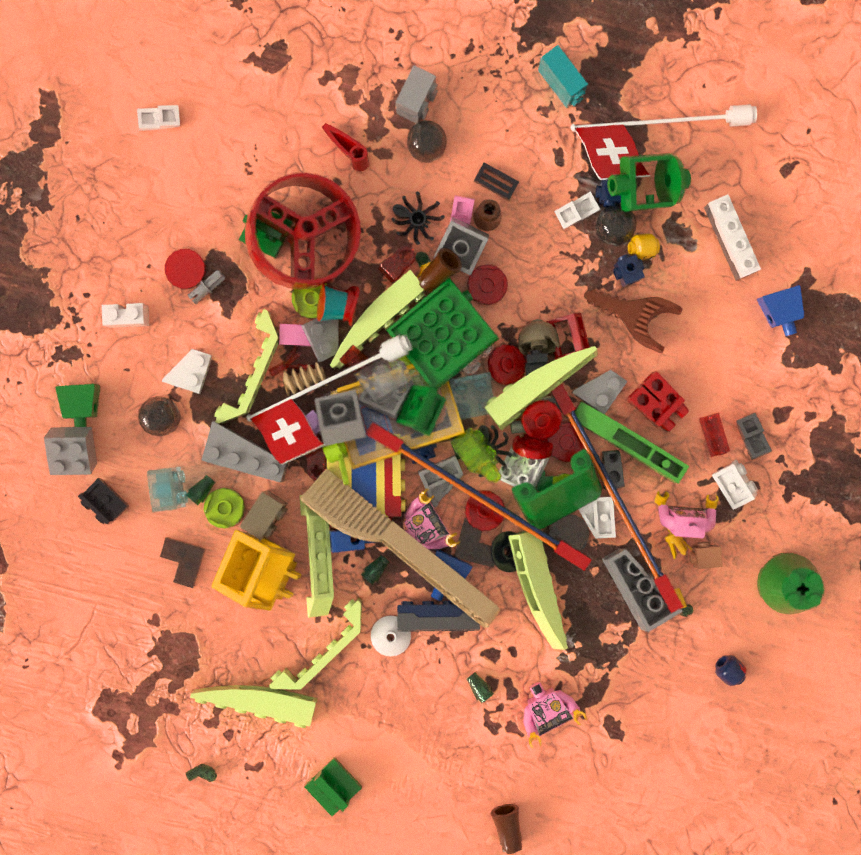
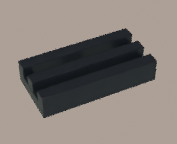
(492, 188)

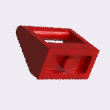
(577, 331)

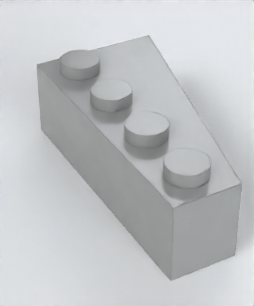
(236, 452)
(638, 590)

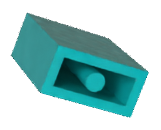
(562, 77)

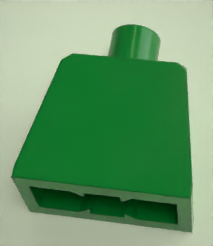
(78, 402)

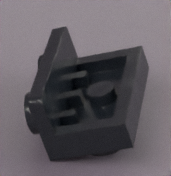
(103, 502)

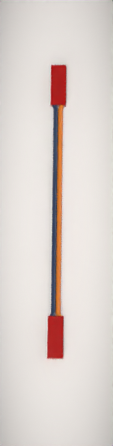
(394, 443)
(662, 582)

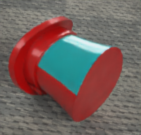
(337, 303)

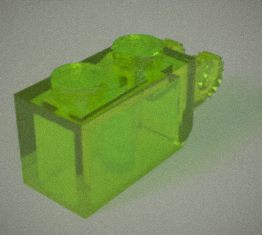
(477, 455)

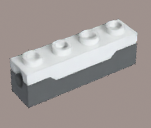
(732, 237)

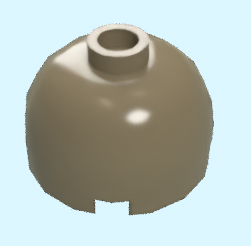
(538, 336)

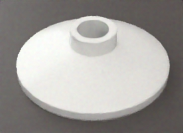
(379, 632)

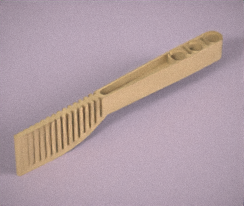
(357, 518)

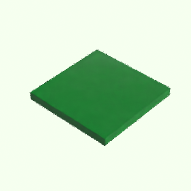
(443, 334)

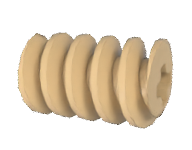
(303, 378)

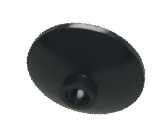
(502, 561)

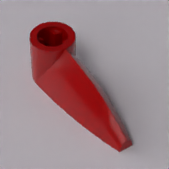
(348, 146)

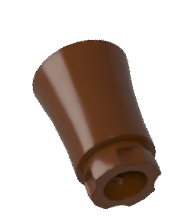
(485, 221)
(440, 269)
(508, 827)

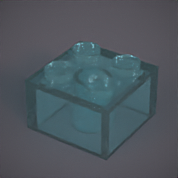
(167, 489)

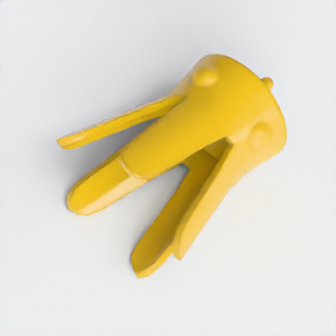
(679, 542)

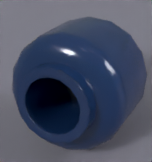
(730, 670)

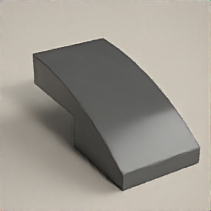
(753, 436)

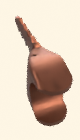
(635, 314)

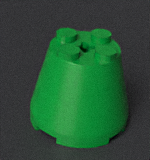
(781, 583)

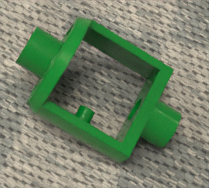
(669, 178)

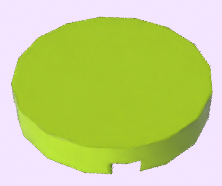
(306, 301)
(224, 508)

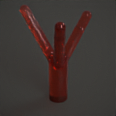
(286, 363)

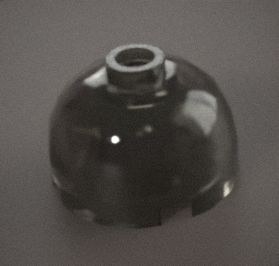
(426, 141)
(615, 225)
(159, 416)

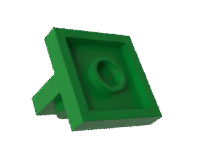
(268, 239)
(421, 409)
(333, 787)

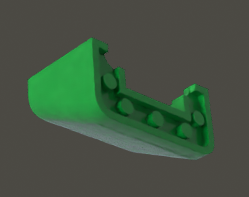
(562, 497)

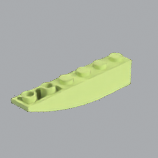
(381, 314)
(537, 586)
(262, 701)

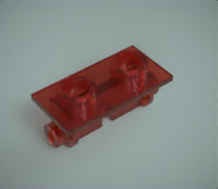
(353, 357)
(714, 435)

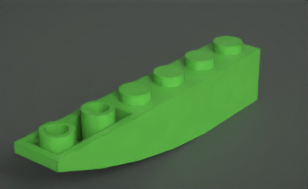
(631, 443)

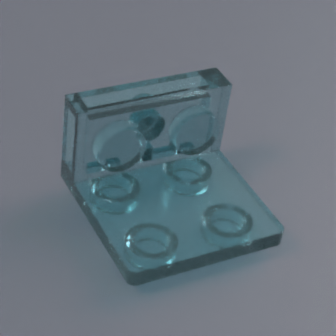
(472, 394)

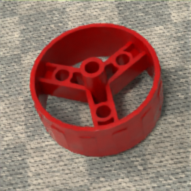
(304, 230)

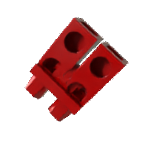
(658, 401)

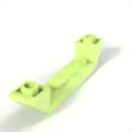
(227, 412)
(320, 563)
(287, 680)

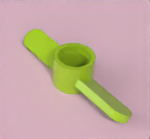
(335, 453)

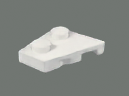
(190, 371)
(600, 517)

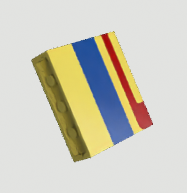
(377, 483)

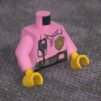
(686, 520)
(426, 525)
(548, 711)

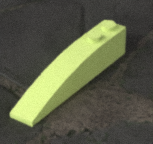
(535, 386)

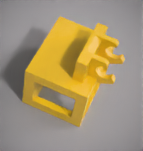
(255, 571)

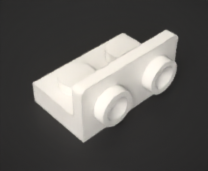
(735, 484)

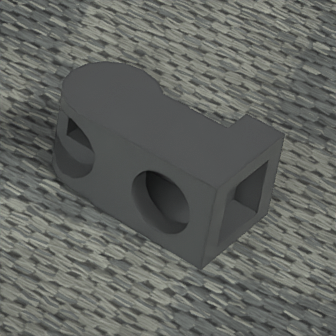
(613, 466)

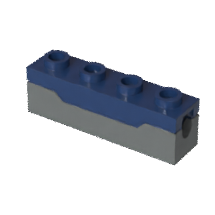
(433, 617)

